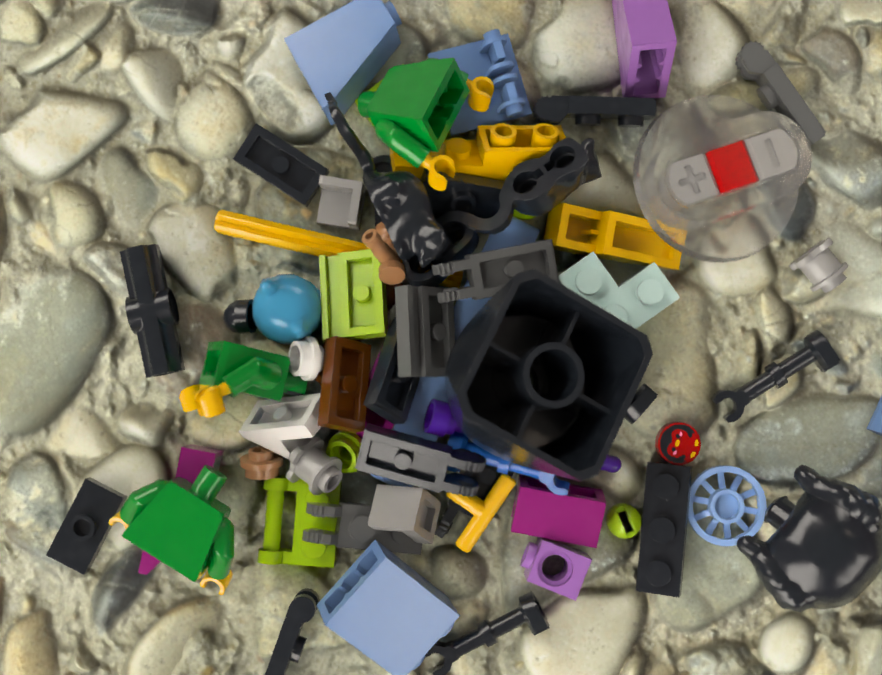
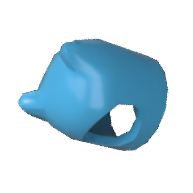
(287, 308)

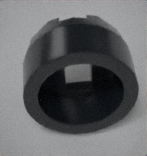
(239, 317)

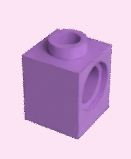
(569, 579)

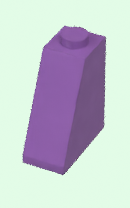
(644, 46)

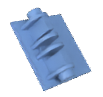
(497, 61)

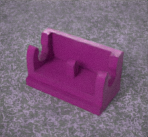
(563, 518)

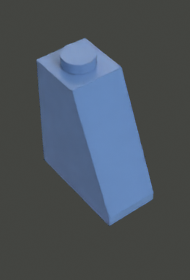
(345, 50)

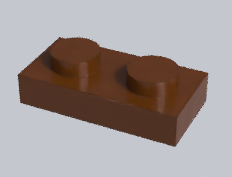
(344, 384)

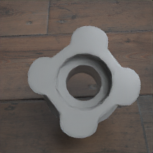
(821, 267)
(315, 467)

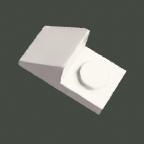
(283, 423)

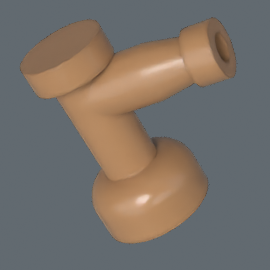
(378, 240)

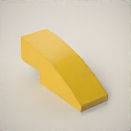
(609, 235)

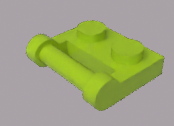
(302, 552)

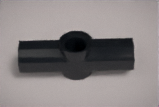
(152, 310)

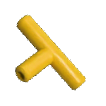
(482, 510)

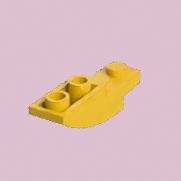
(494, 151)

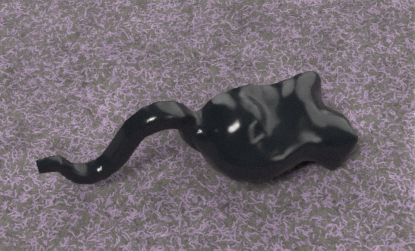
(536, 186)
(399, 201)

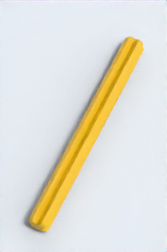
(295, 238)

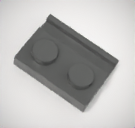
(423, 331)

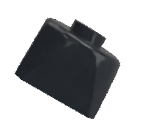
(581, 368)

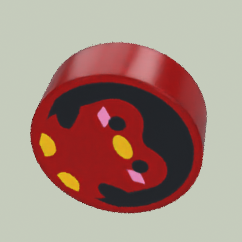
(678, 443)

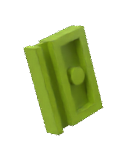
(352, 296)

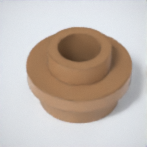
(261, 463)

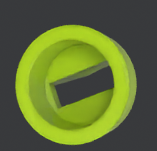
(614, 522)

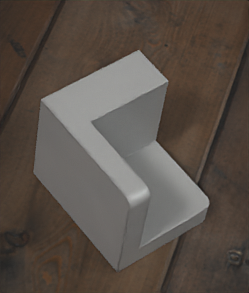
(341, 202)
(405, 511)

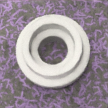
(306, 358)

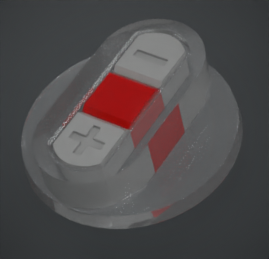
(720, 176)

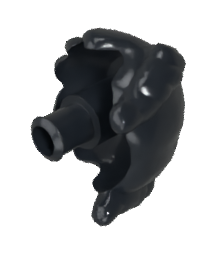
(821, 546)

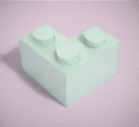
(631, 301)

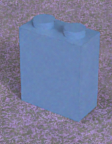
(387, 610)

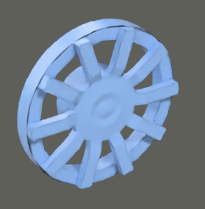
(726, 505)

